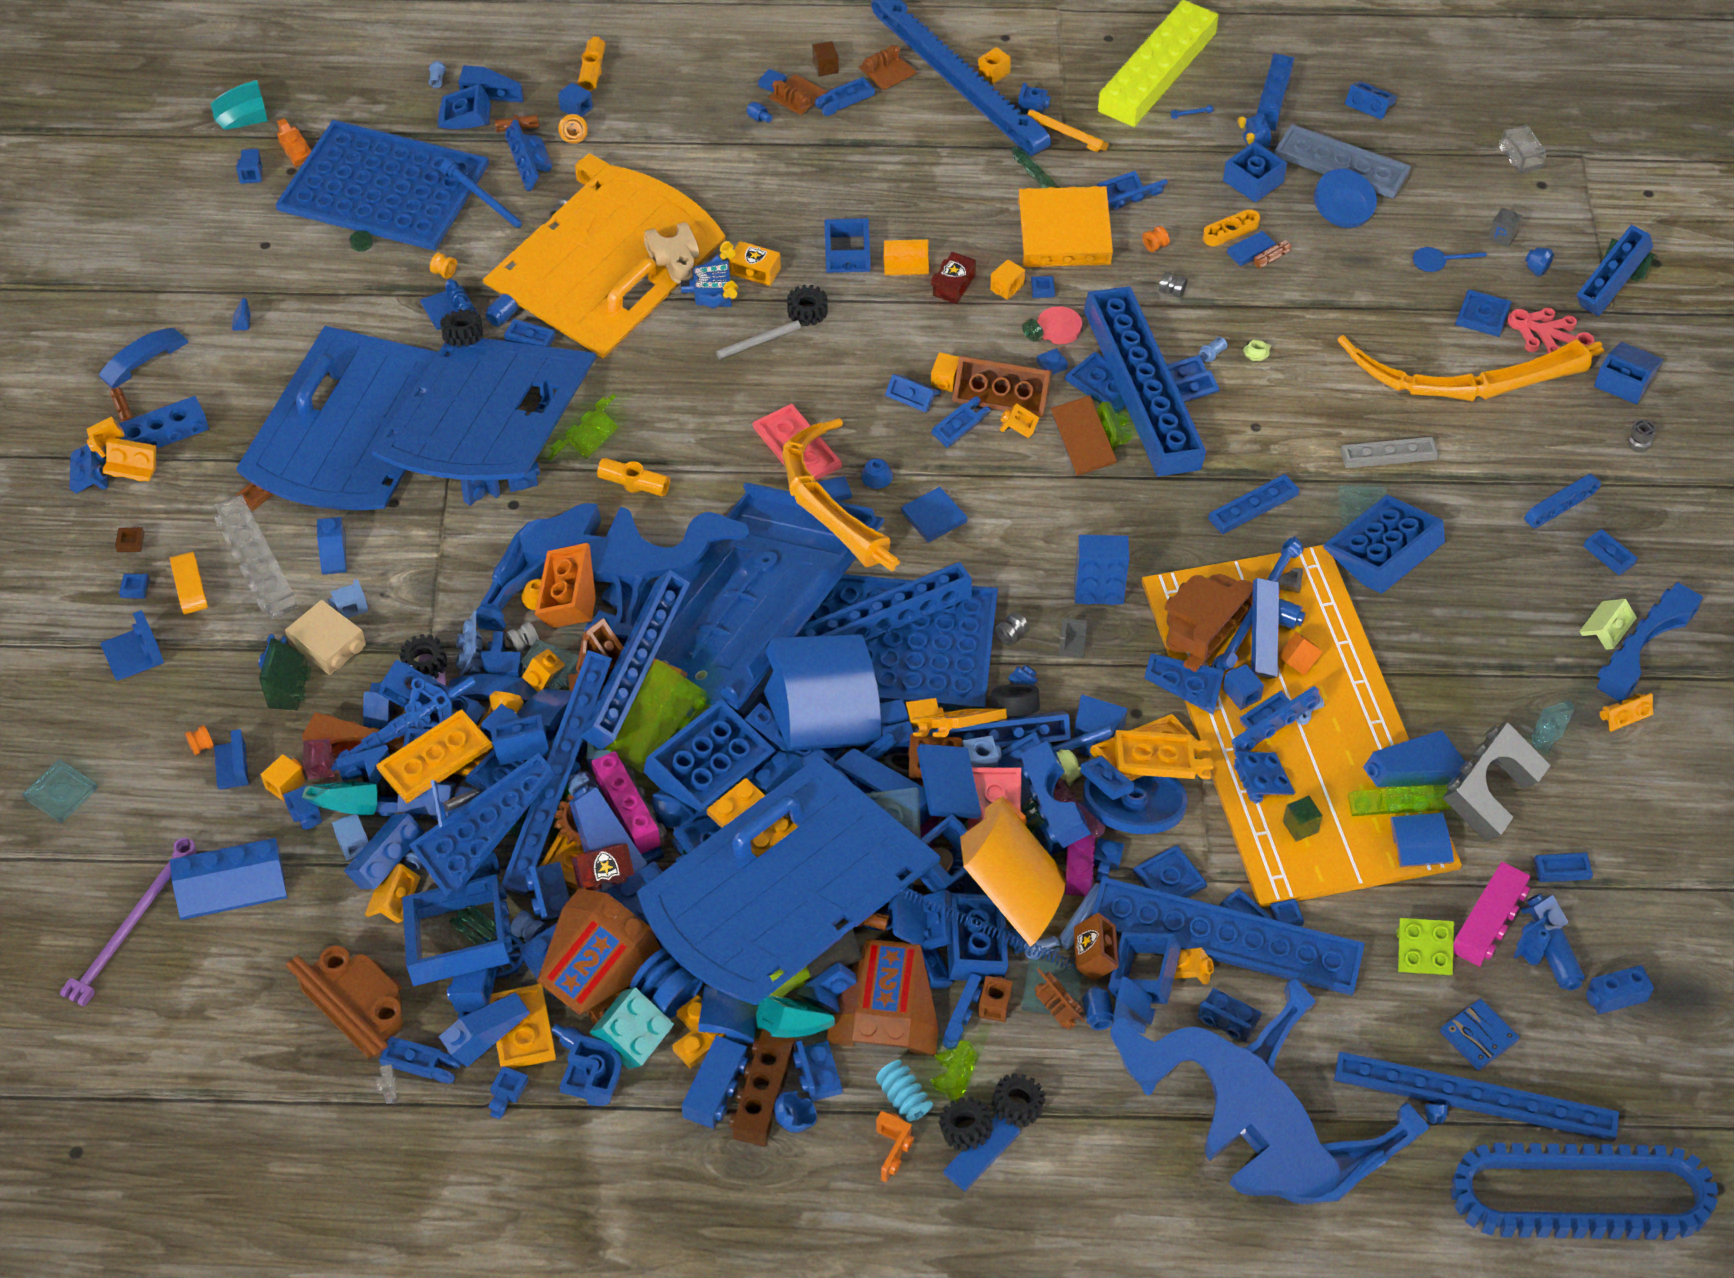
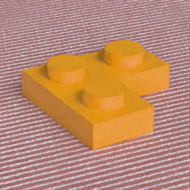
(695, 1044)

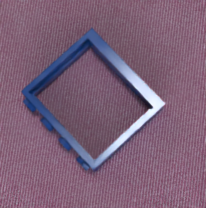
(460, 961)

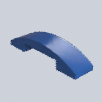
(138, 352)
(494, 682)

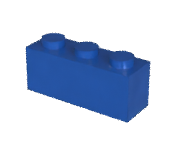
(384, 851)
(715, 1082)

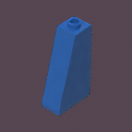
(1415, 762)
(600, 827)

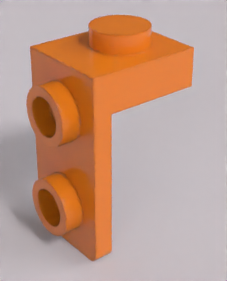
(897, 1129)

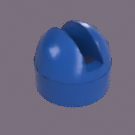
(1436, 1112)

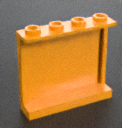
(1065, 226)

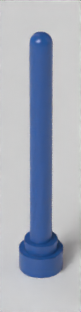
(450, 168)

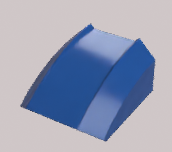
(464, 109)

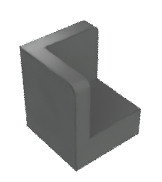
(1072, 638)

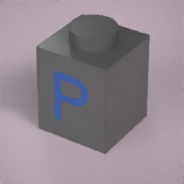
(1505, 227)

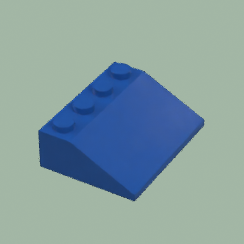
(1386, 542)
(707, 757)

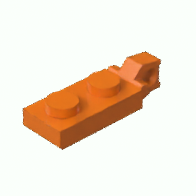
(292, 143)

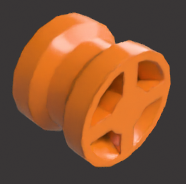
(1155, 239)
(199, 740)

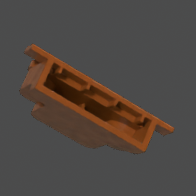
(1205, 614)
(353, 996)

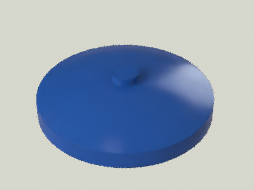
(1150, 809)

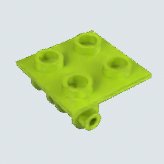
(1425, 946)

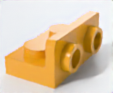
(130, 459)

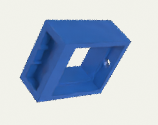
(837, 259)
(936, 877)
(1147, 943)

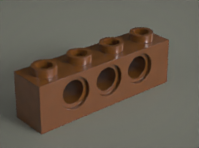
(757, 1127)

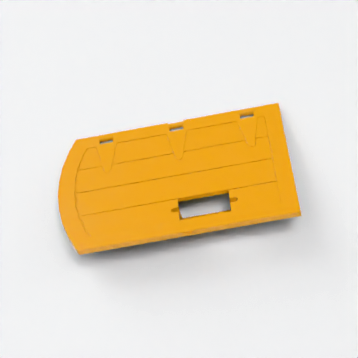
(581, 277)

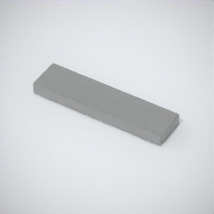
(1389, 452)

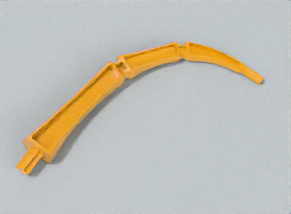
(1564, 361)
(864, 542)

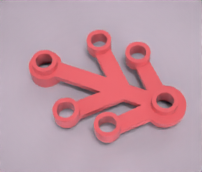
(1524, 322)

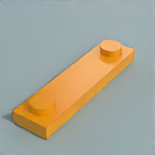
(1093, 143)

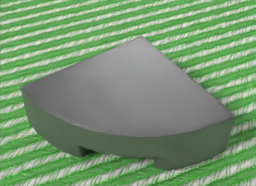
(1291, 580)

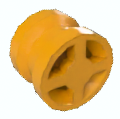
(442, 265)

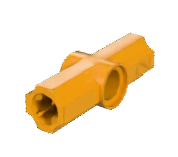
(591, 63)
(633, 477)

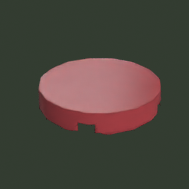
(1060, 324)

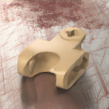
(674, 252)

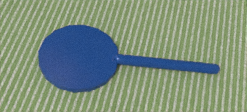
(1433, 260)

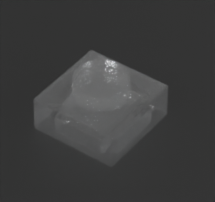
(387, 1084)

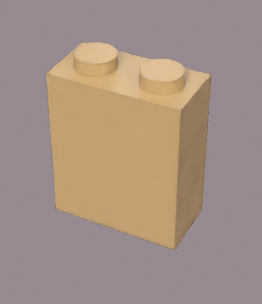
(325, 637)

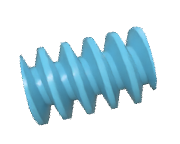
(903, 1092)

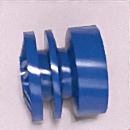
(666, 983)

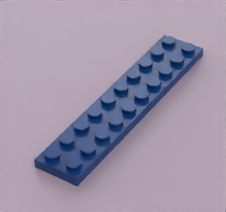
(1234, 935)

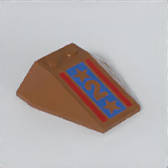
(594, 950)
(888, 1002)

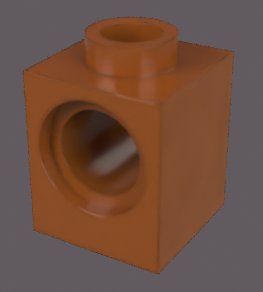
(995, 1008)

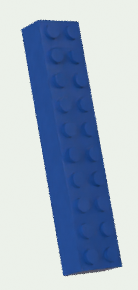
(1144, 381)

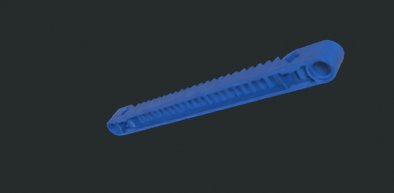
(1019, 128)

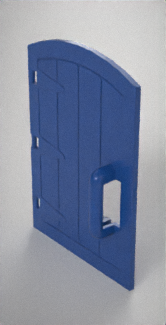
(469, 411)
(327, 453)
(748, 916)

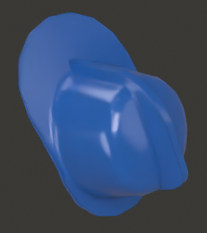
(673, 812)

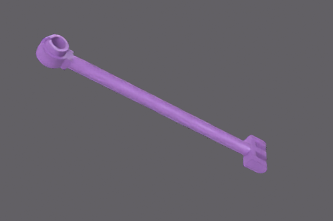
(80, 990)

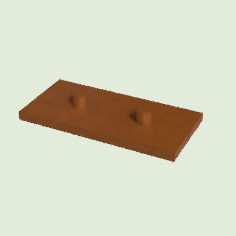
(1083, 435)

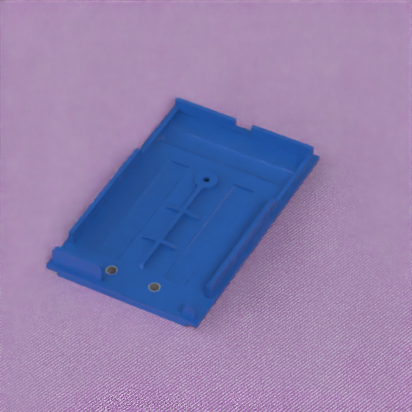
(754, 592)

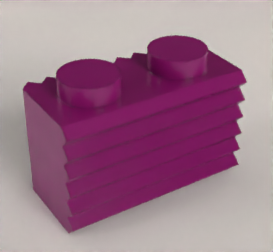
(1080, 866)

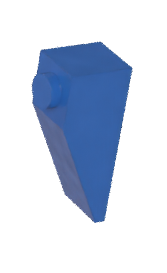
(495, 85)
(483, 1028)

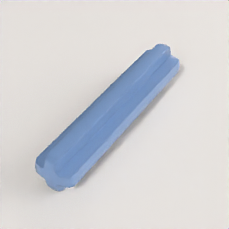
(1084, 912)

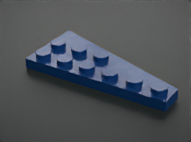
(474, 830)

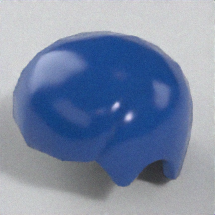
(794, 1113)

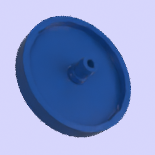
(1345, 198)

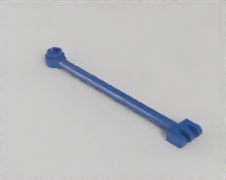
(1290, 549)

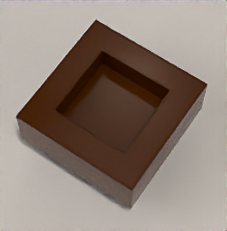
(129, 539)

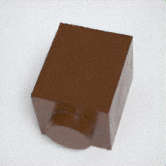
(825, 58)

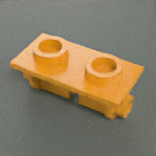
(1630, 711)

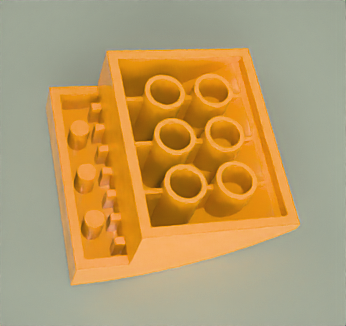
(1013, 870)

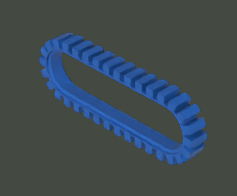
(1587, 1159)

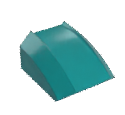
(239, 107)
(345, 796)
(791, 1017)

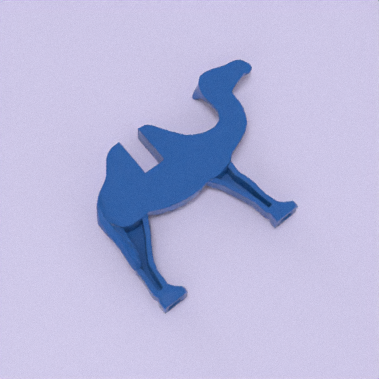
(617, 558)
(1264, 1109)

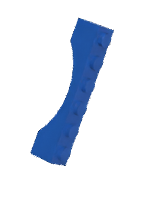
(1674, 611)

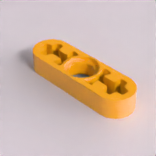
(1218, 233)

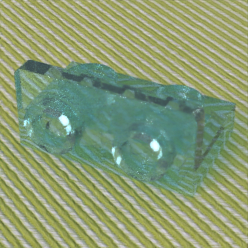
(1551, 725)

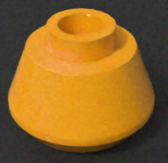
(566, 130)
(530, 593)
(509, 700)

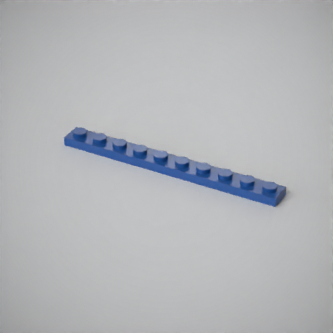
(561, 760)
(1477, 1096)

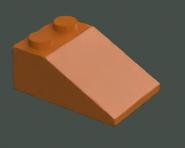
(567, 587)

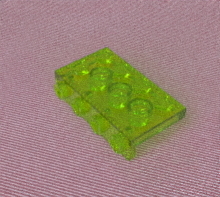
(657, 714)

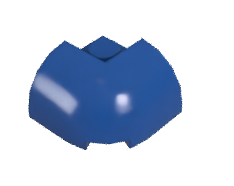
(592, 1071)

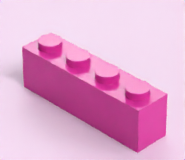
(1491, 913)

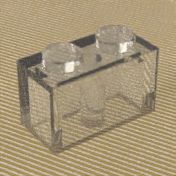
(1523, 149)

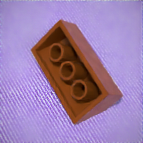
(1002, 384)

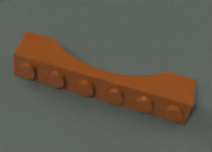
(345, 734)

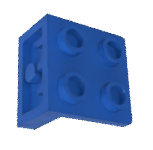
(132, 650)
(548, 889)

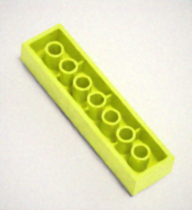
(1158, 63)

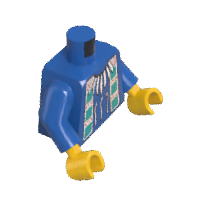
(712, 280)

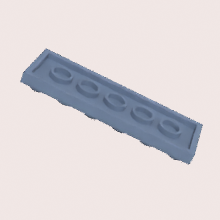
(1327, 154)

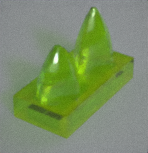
(1111, 423)
(961, 1064)

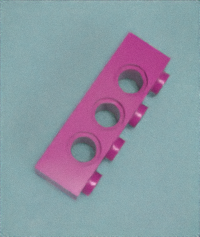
(626, 802)

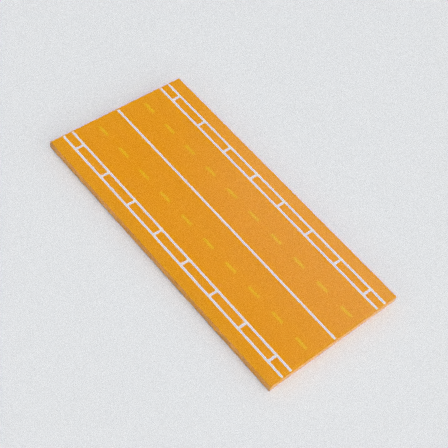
(1318, 757)

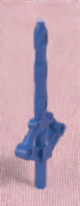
(416, 715)

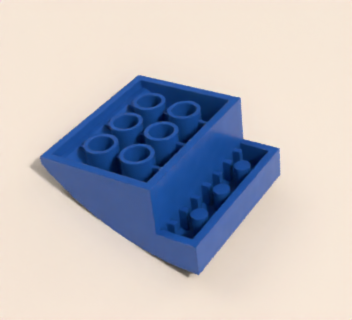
(823, 691)

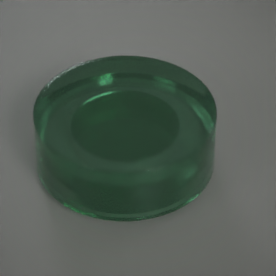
(361, 241)
(1032, 330)

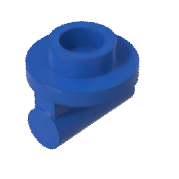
(1023, 675)

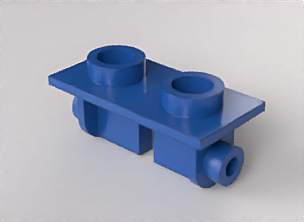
(1533, 942)

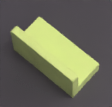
(1610, 622)

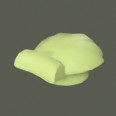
(1257, 350)
(1070, 766)

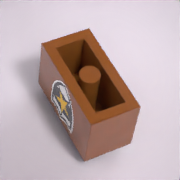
(1095, 947)

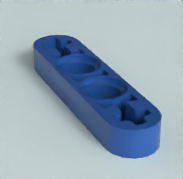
(1562, 501)

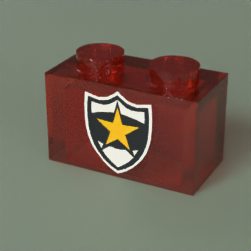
(954, 277)
(602, 865)

